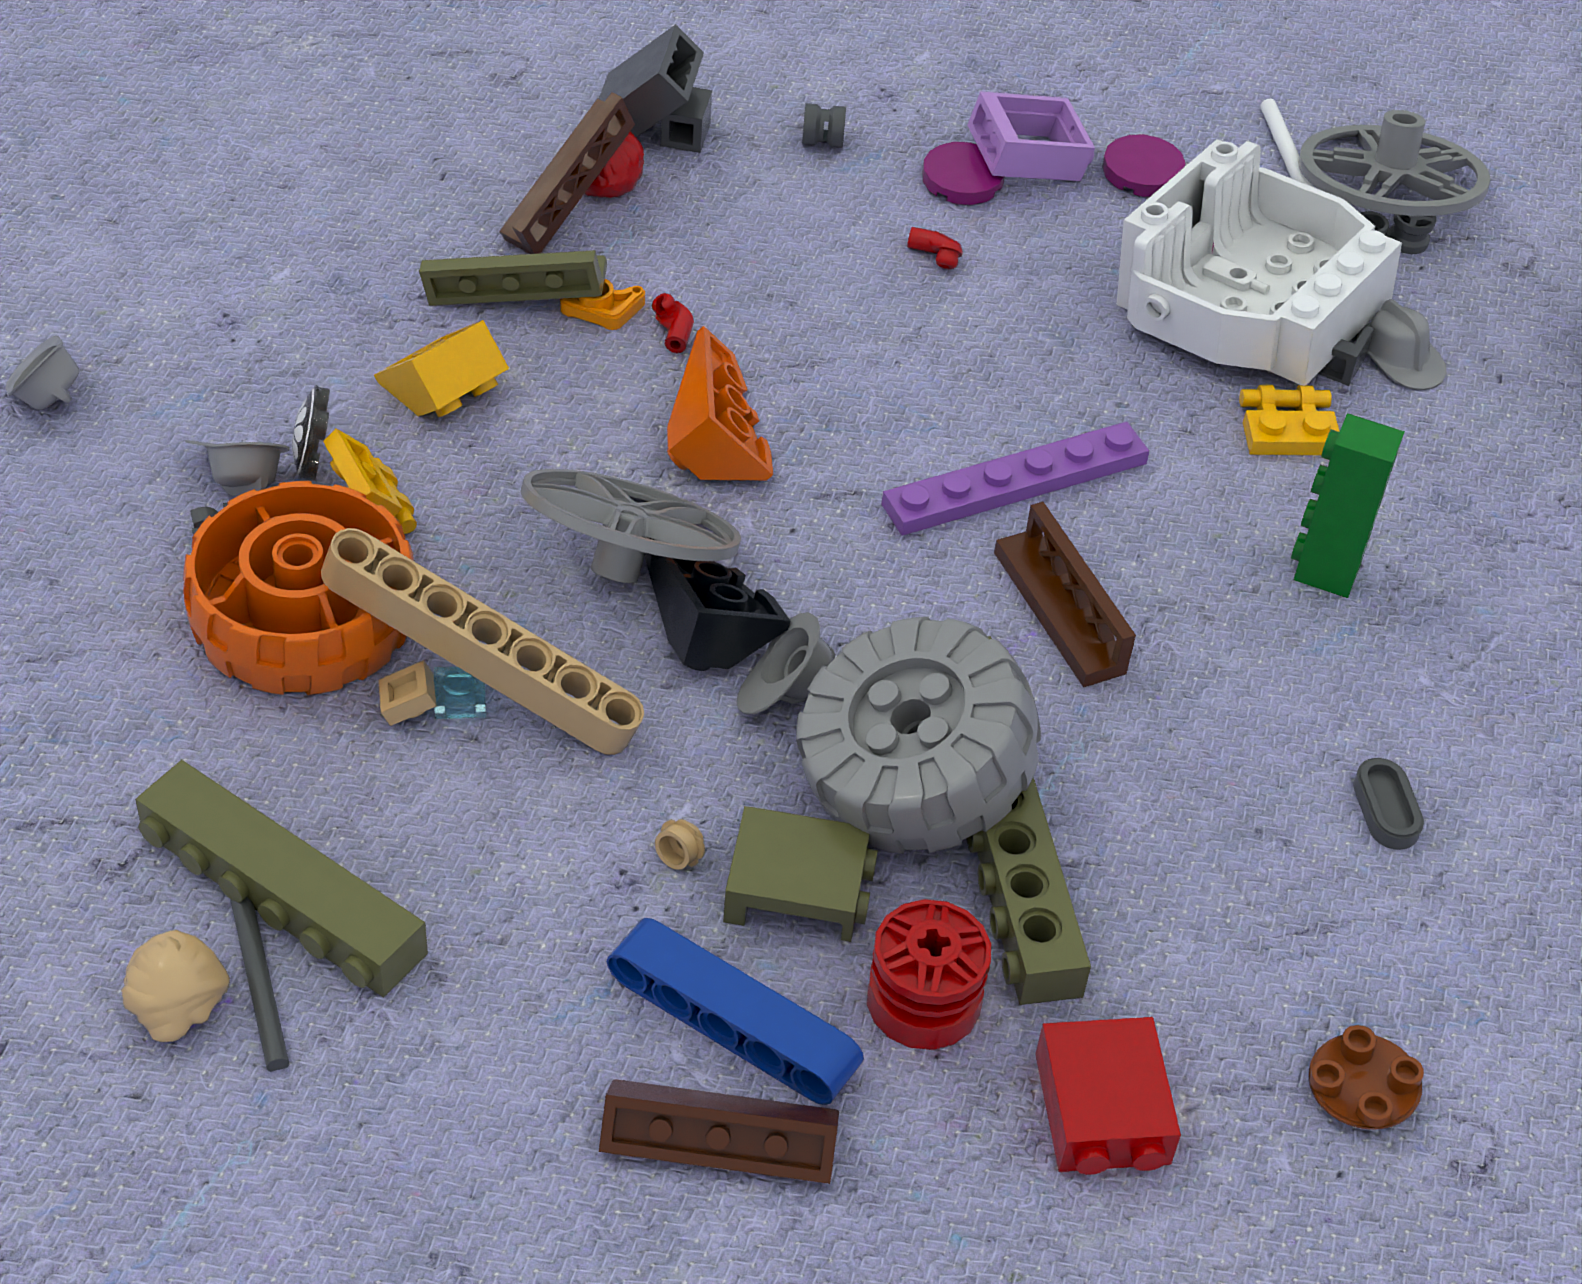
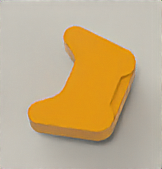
(610, 309)

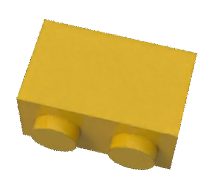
(445, 371)

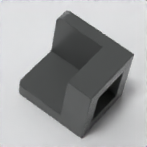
(1348, 358)

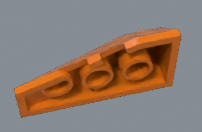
(712, 420)

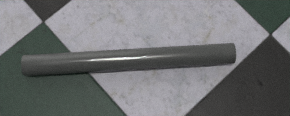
(260, 985)

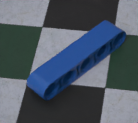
(735, 1011)

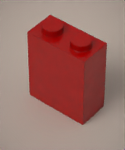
(1107, 1095)

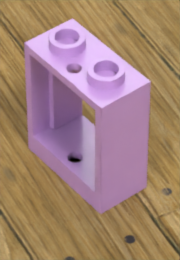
(1003, 116)

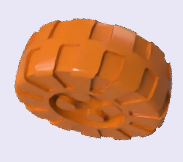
(261, 594)

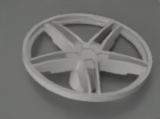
(1395, 158)
(628, 524)

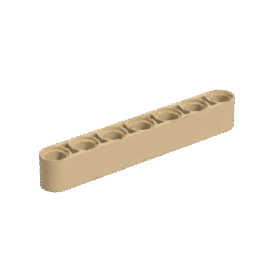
(467, 620)

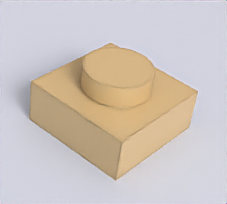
(407, 693)

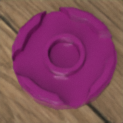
(1141, 163)
(960, 174)

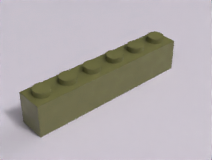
(283, 877)

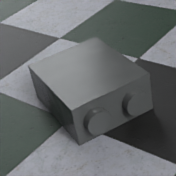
(656, 78)

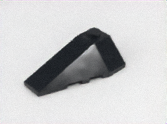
(711, 613)

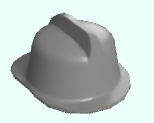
(1404, 348)
(44, 375)
(243, 465)
(786, 666)

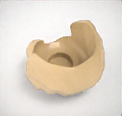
(173, 984)

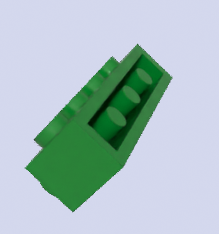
(1346, 505)

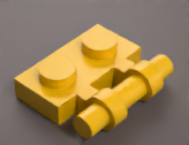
(1287, 431)
(369, 476)

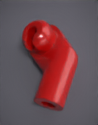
(938, 243)
(675, 319)

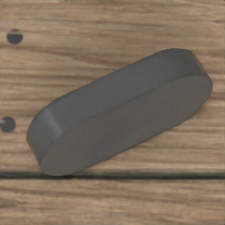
(1388, 803)

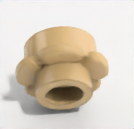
(679, 844)

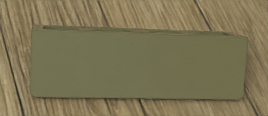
(513, 277)

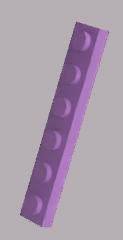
(1014, 478)

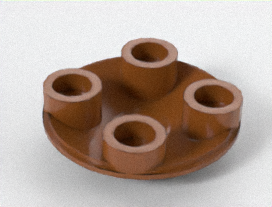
(1365, 1079)

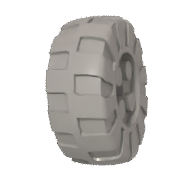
(919, 734)

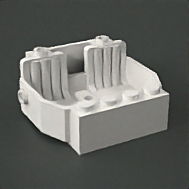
(1252, 266)

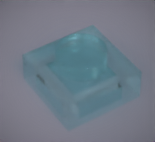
(458, 694)

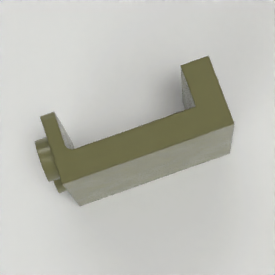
(799, 869)

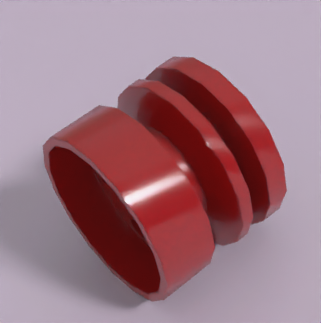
(928, 974)

